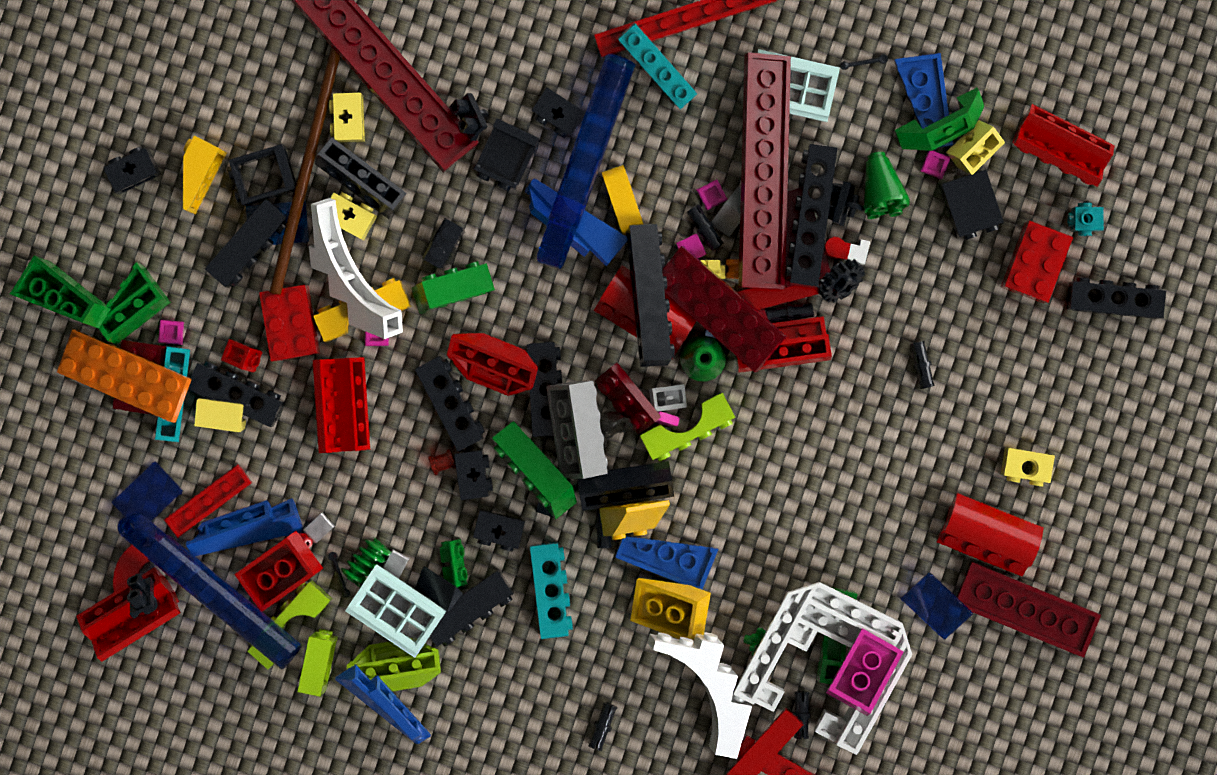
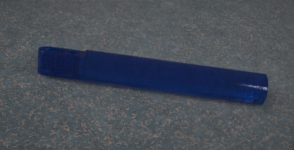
(585, 160)
(210, 590)

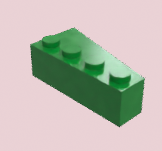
(56, 291)
(534, 469)

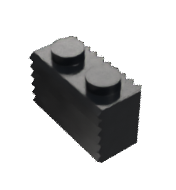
(443, 244)

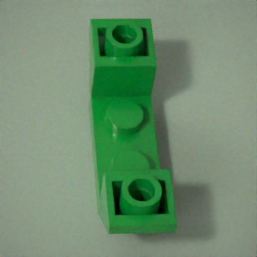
(913, 137)

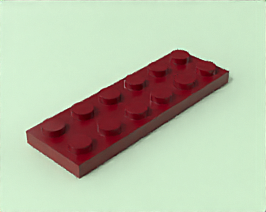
(721, 309)
(1028, 609)

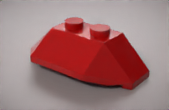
(492, 362)

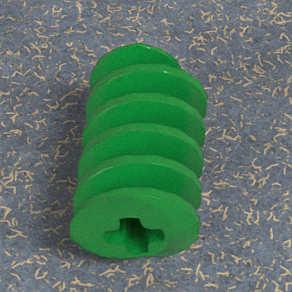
(366, 561)

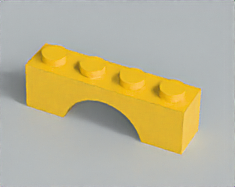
(334, 321)

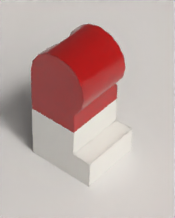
(840, 250)

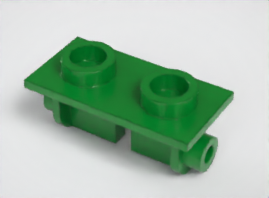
(454, 554)

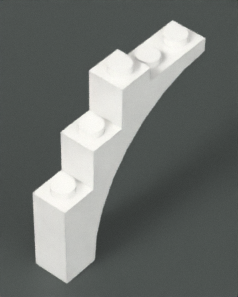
(331, 256)
(728, 711)

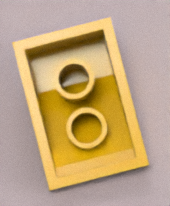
(199, 170)
(631, 518)
(670, 607)

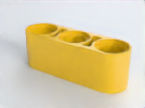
(622, 198)

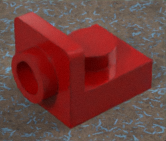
(241, 356)

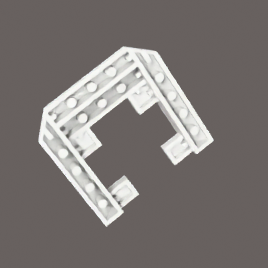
(840, 618)

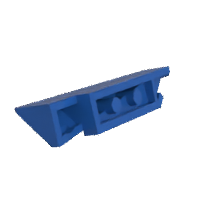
(592, 233)
(246, 527)
(384, 702)

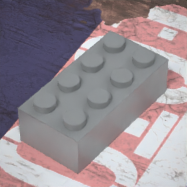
(577, 429)

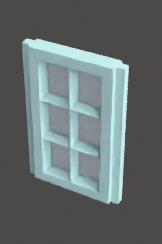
(811, 88)
(395, 610)

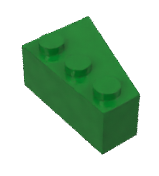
(452, 287)
(133, 305)

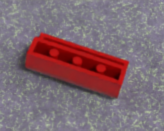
(1063, 145)
(618, 308)
(804, 344)
(341, 405)
(990, 535)
(112, 626)

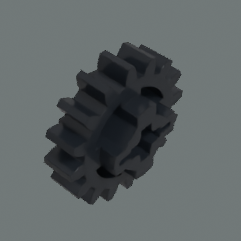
(841, 280)

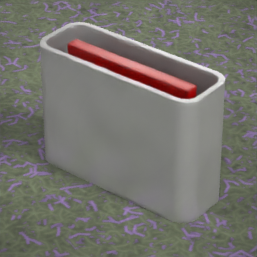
(319, 528)
(396, 563)

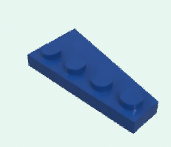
(925, 88)
(672, 560)

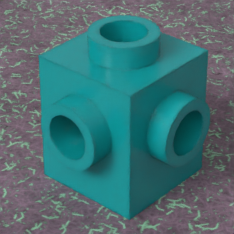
(1094, 219)

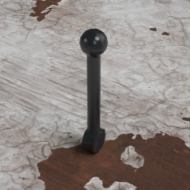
(882, 59)
(333, 557)

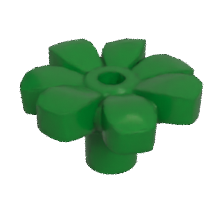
(754, 639)

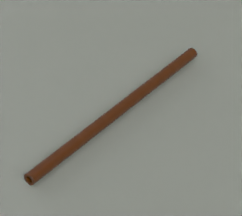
(305, 173)

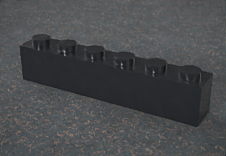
(649, 295)

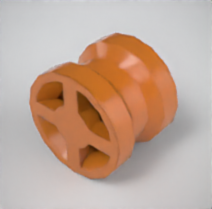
(733, 268)

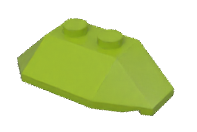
(398, 667)

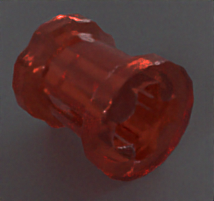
(442, 462)

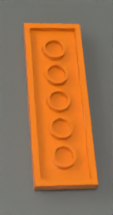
(124, 375)

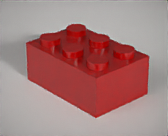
(1036, 262)
(289, 323)
(278, 571)

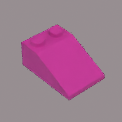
(864, 672)

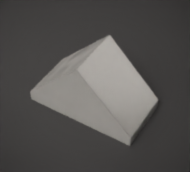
(729, 215)
(668, 397)

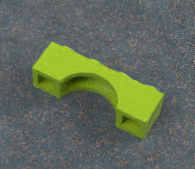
(714, 413)
(308, 602)

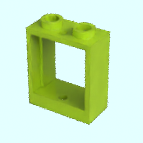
(317, 663)

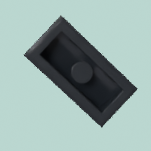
(437, 589)

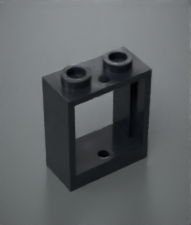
(285, 167)

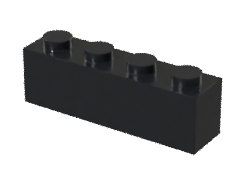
(247, 244)
(626, 486)
(471, 605)

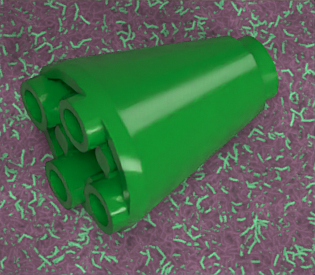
(883, 188)
(691, 360)

